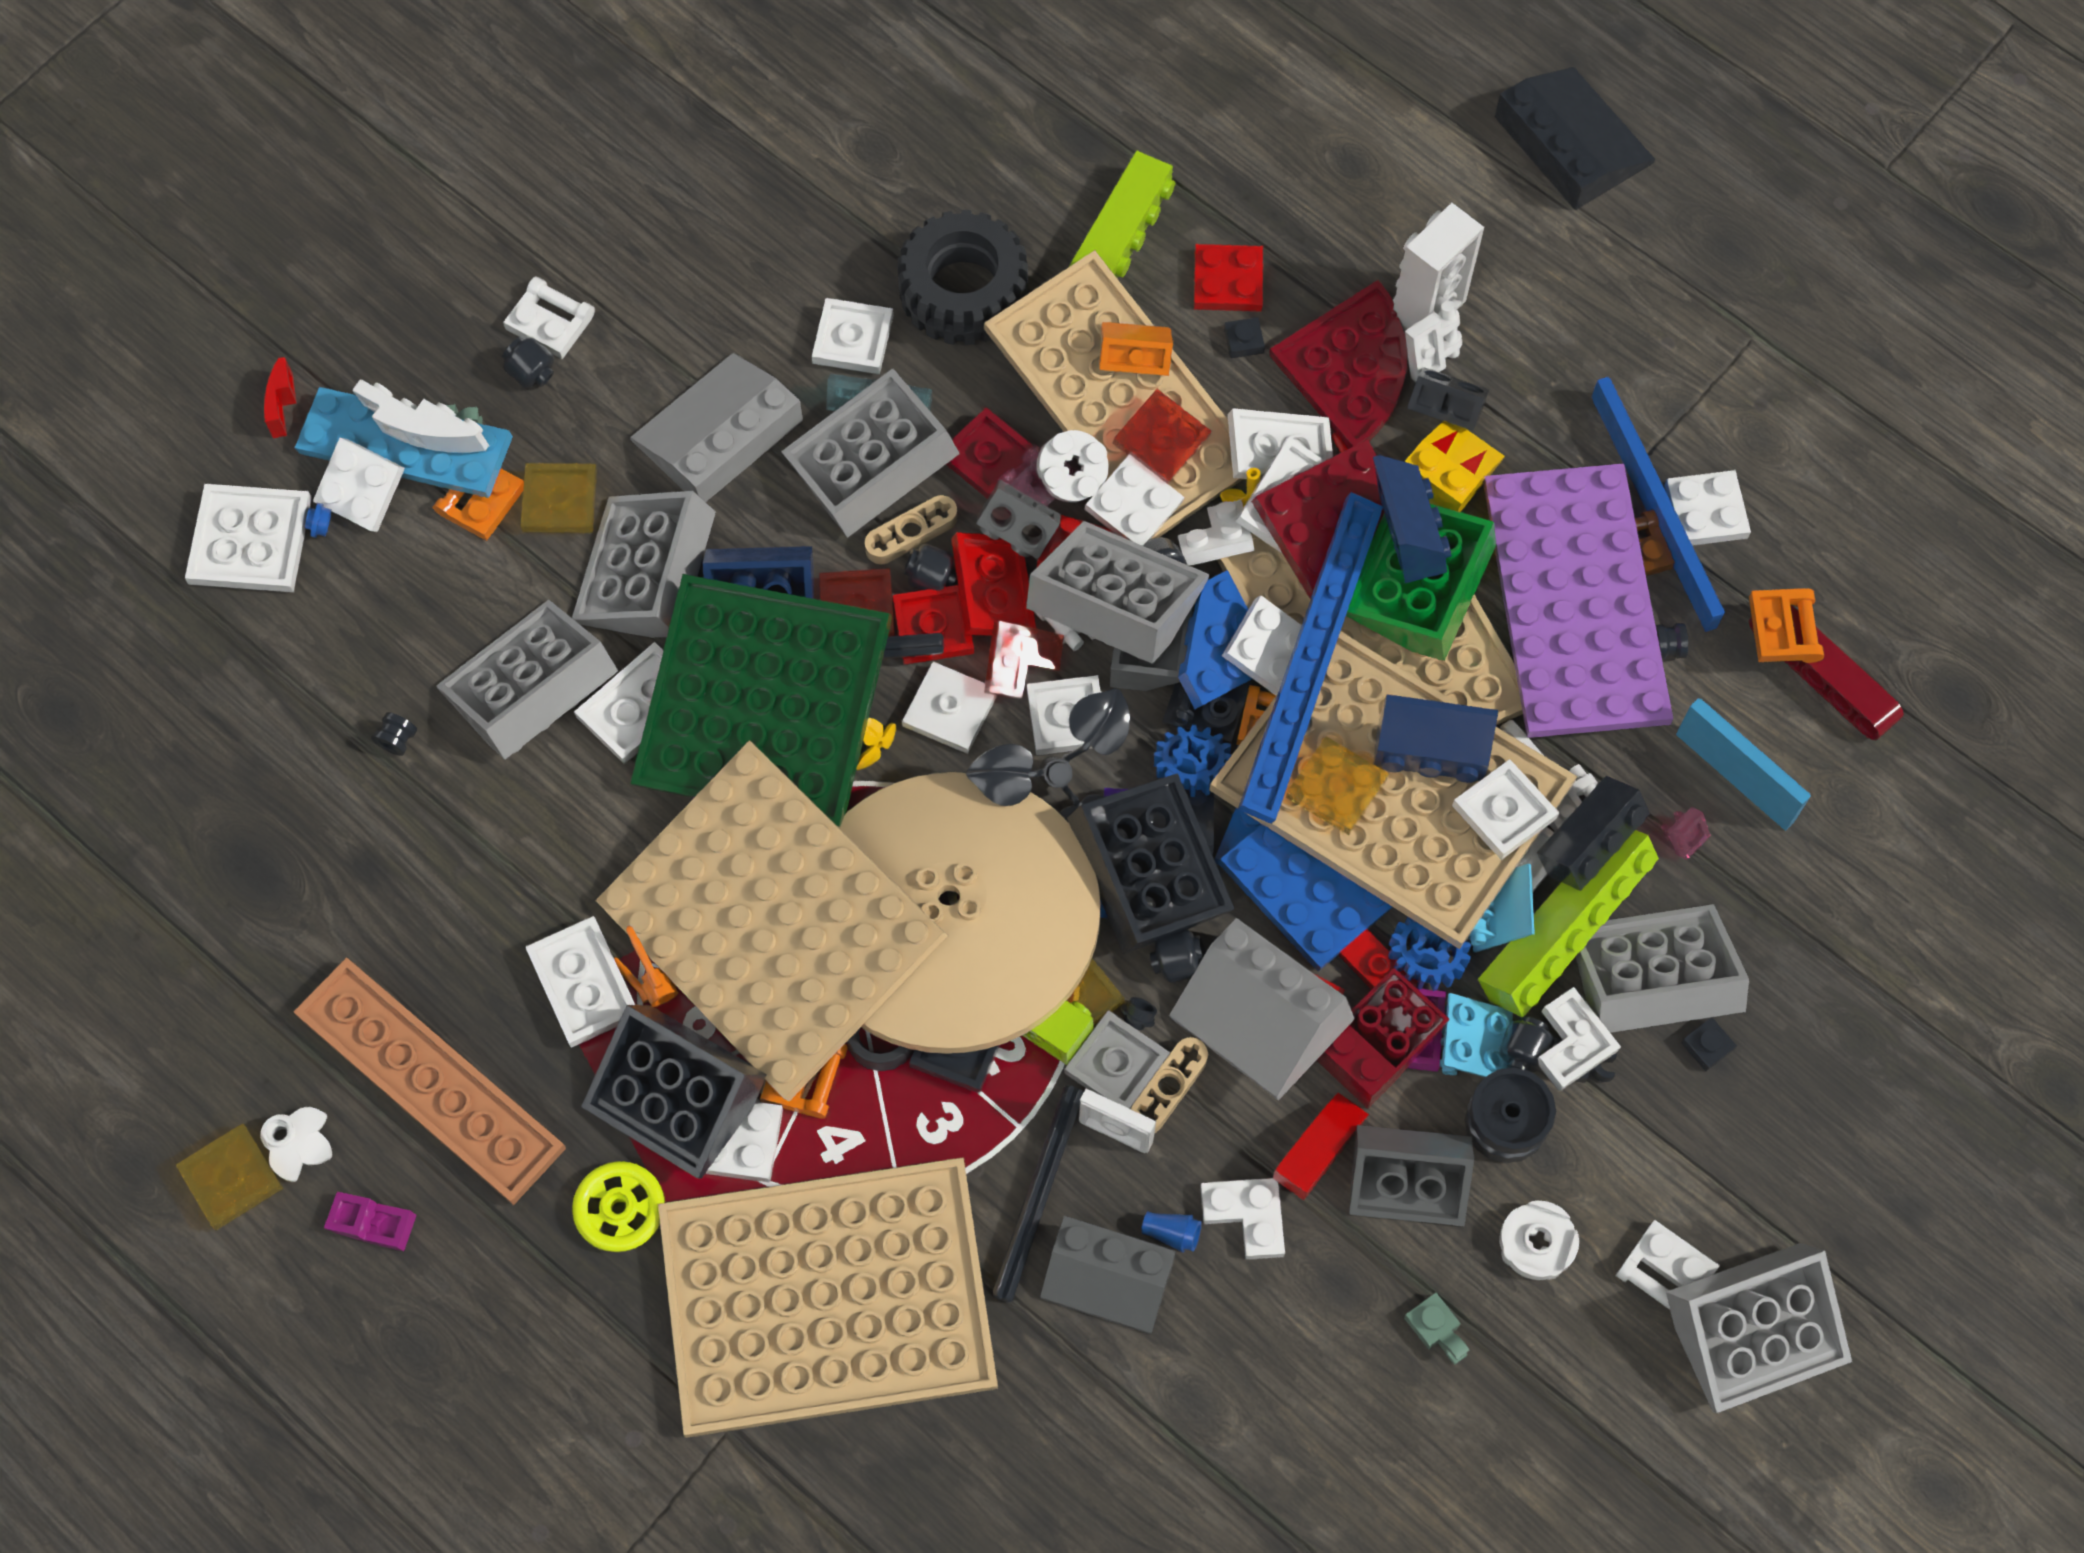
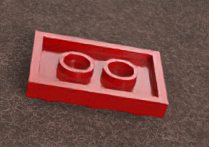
(990, 583)

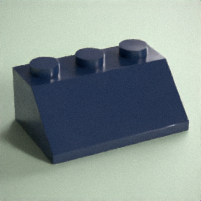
(1411, 519)
(767, 568)
(1435, 738)

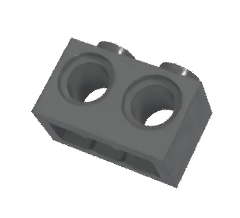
(1023, 512)

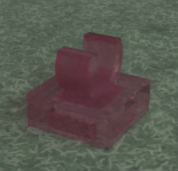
(1687, 833)

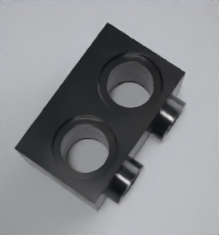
(1448, 398)

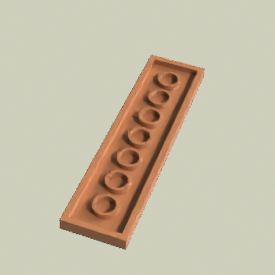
(430, 1081)

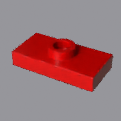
(1369, 959)

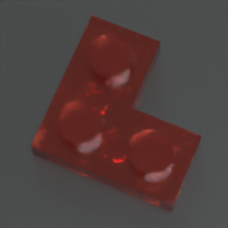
(1013, 650)

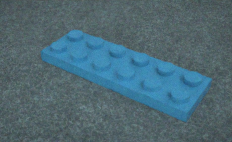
(344, 416)

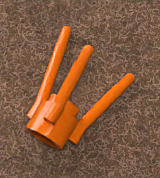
(656, 985)

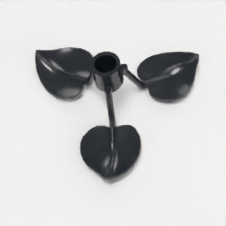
(1005, 772)

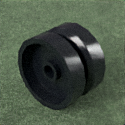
(1518, 1095)

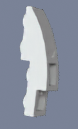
(422, 426)

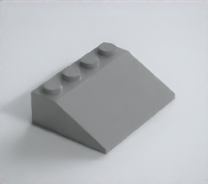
(719, 426)
(871, 452)
(640, 561)
(1115, 591)
(528, 678)
(1662, 969)
(1260, 1009)
(1761, 1325)

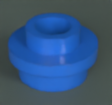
(318, 520)

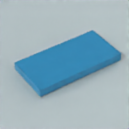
(1742, 764)

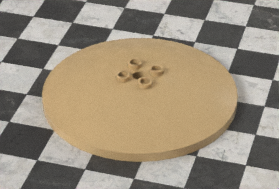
(1020, 919)

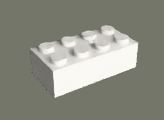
(1437, 265)

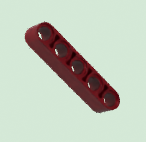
(1846, 686)

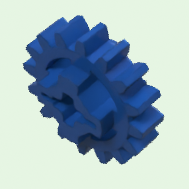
(1193, 756)
(1428, 955)

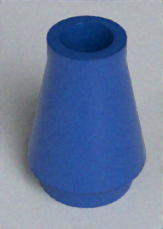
(1173, 1230)

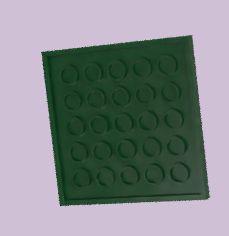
(766, 672)

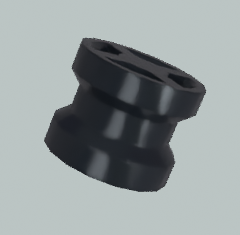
(1673, 640)
(394, 734)

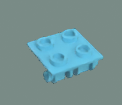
(1509, 914)
(1473, 1036)

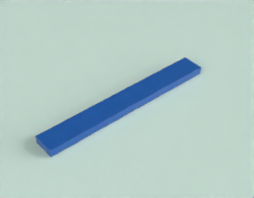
(1655, 497)

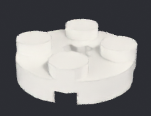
(1056, 477)
(1558, 1230)

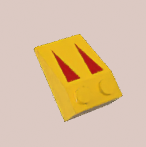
(1454, 464)

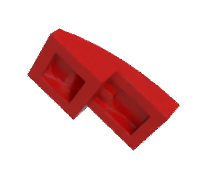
(279, 393)

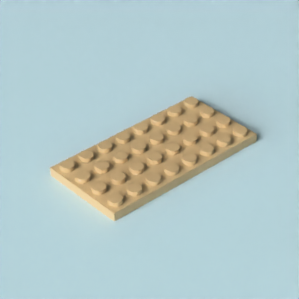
(1056, 350)

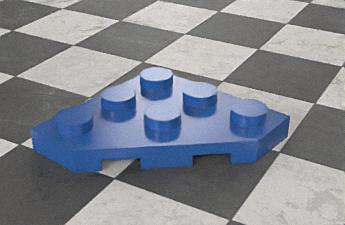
(1208, 633)

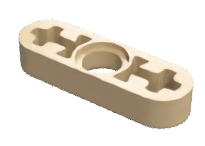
(884, 532)
(1176, 1057)

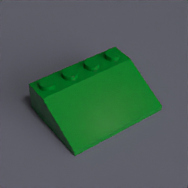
(1430, 610)

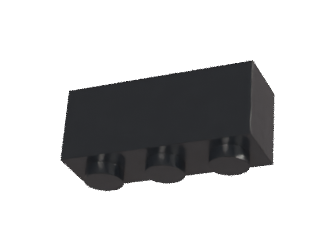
(1593, 833)

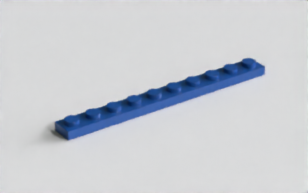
(1310, 659)

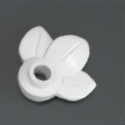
(300, 1146)

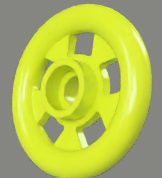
(593, 1187)

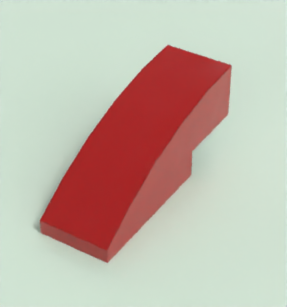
(1319, 1146)

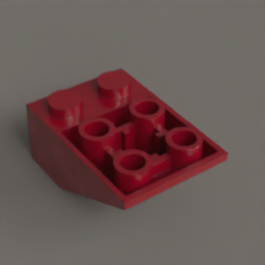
(1383, 1039)

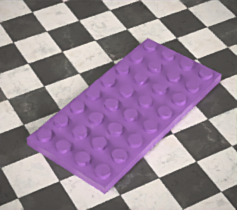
(1577, 601)

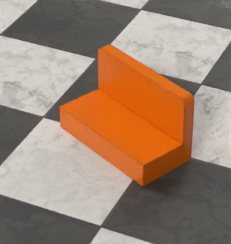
(1135, 348)

